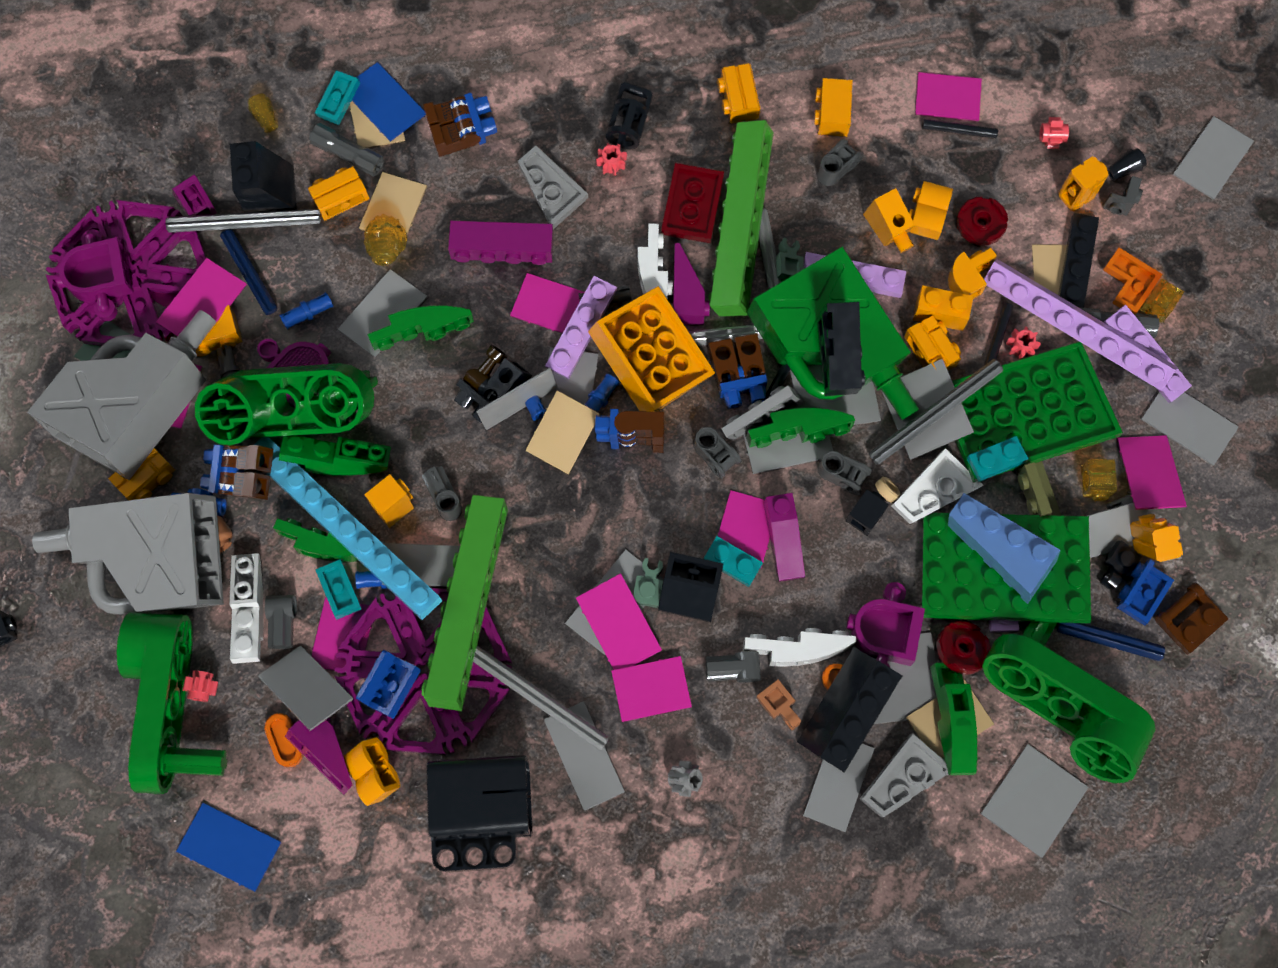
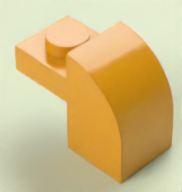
(966, 270)

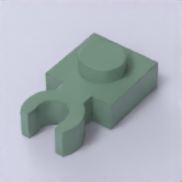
(788, 261)
(647, 587)

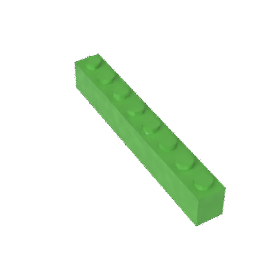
(741, 219)
(466, 603)

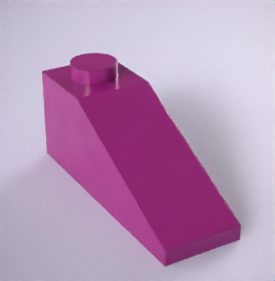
(193, 198)
(688, 292)
(784, 536)
(323, 751)

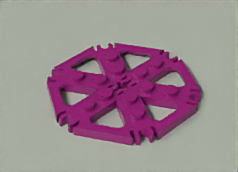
(147, 258)
(413, 647)

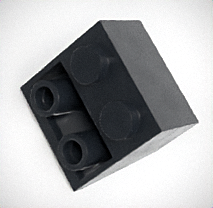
(690, 587)

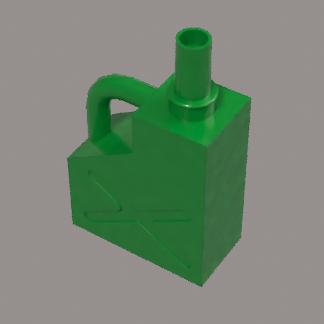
(789, 327)

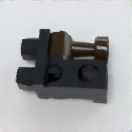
(483, 388)

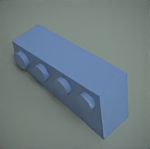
(1005, 546)

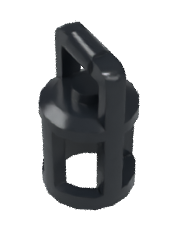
(631, 111)

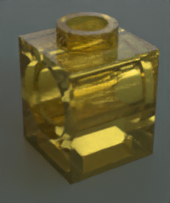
(1162, 300)
(1099, 479)

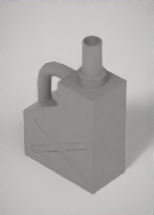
(124, 405)
(155, 548)

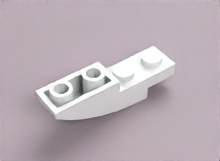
(651, 266)
(247, 608)
(810, 648)

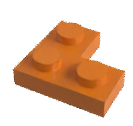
(1137, 278)

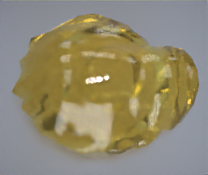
(385, 239)

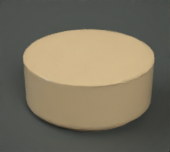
(887, 489)

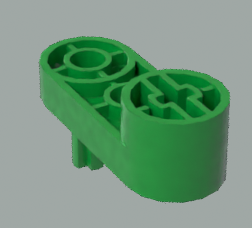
(322, 396)
(160, 655)
(1106, 726)

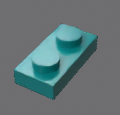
(337, 97)
(997, 458)
(736, 562)
(338, 589)

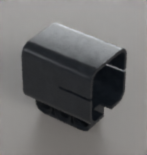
(478, 807)

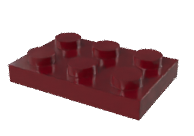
(692, 203)

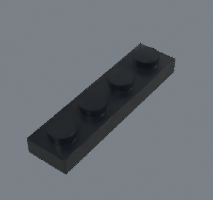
(1078, 259)

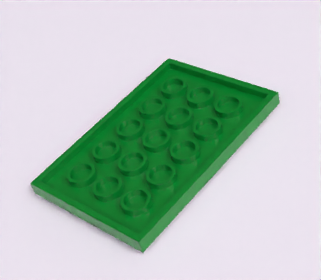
(1046, 402)
(965, 587)

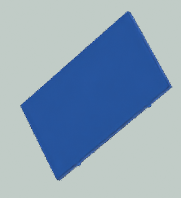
(386, 102)
(228, 847)

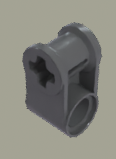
(841, 160)
(717, 453)
(846, 472)

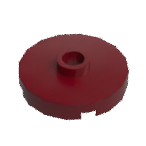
(984, 210)
(970, 639)

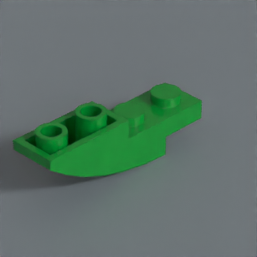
(431, 320)
(810, 423)
(338, 458)
(313, 542)
(957, 720)

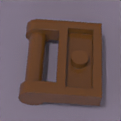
(1197, 625)

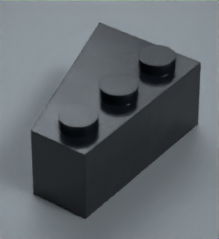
(841, 348)

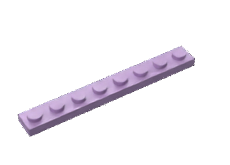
(1080, 325)

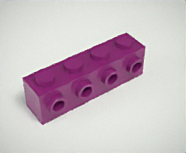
(501, 242)

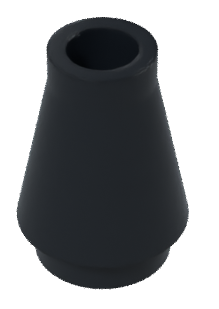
(1127, 164)

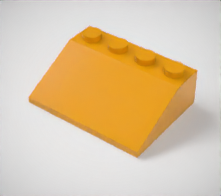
(651, 351)

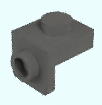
(1123, 204)

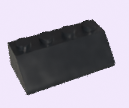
(849, 709)

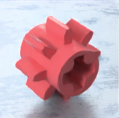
(1054, 133)
(611, 159)
(1023, 343)
(200, 686)

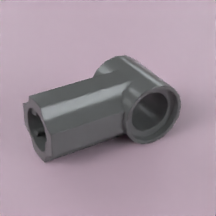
(442, 492)
(280, 614)
(740, 667)

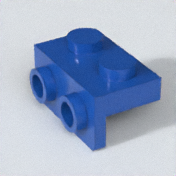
(1144, 592)
(388, 684)

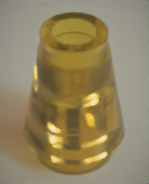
(263, 112)

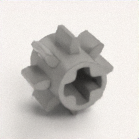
(685, 778)

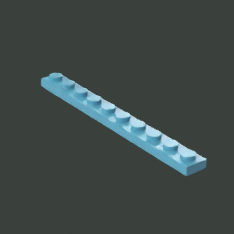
(351, 534)

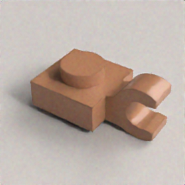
(777, 702)

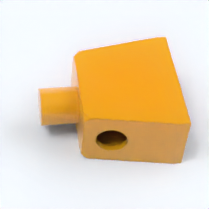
(891, 220)

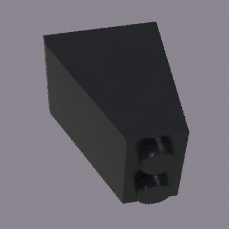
(261, 178)

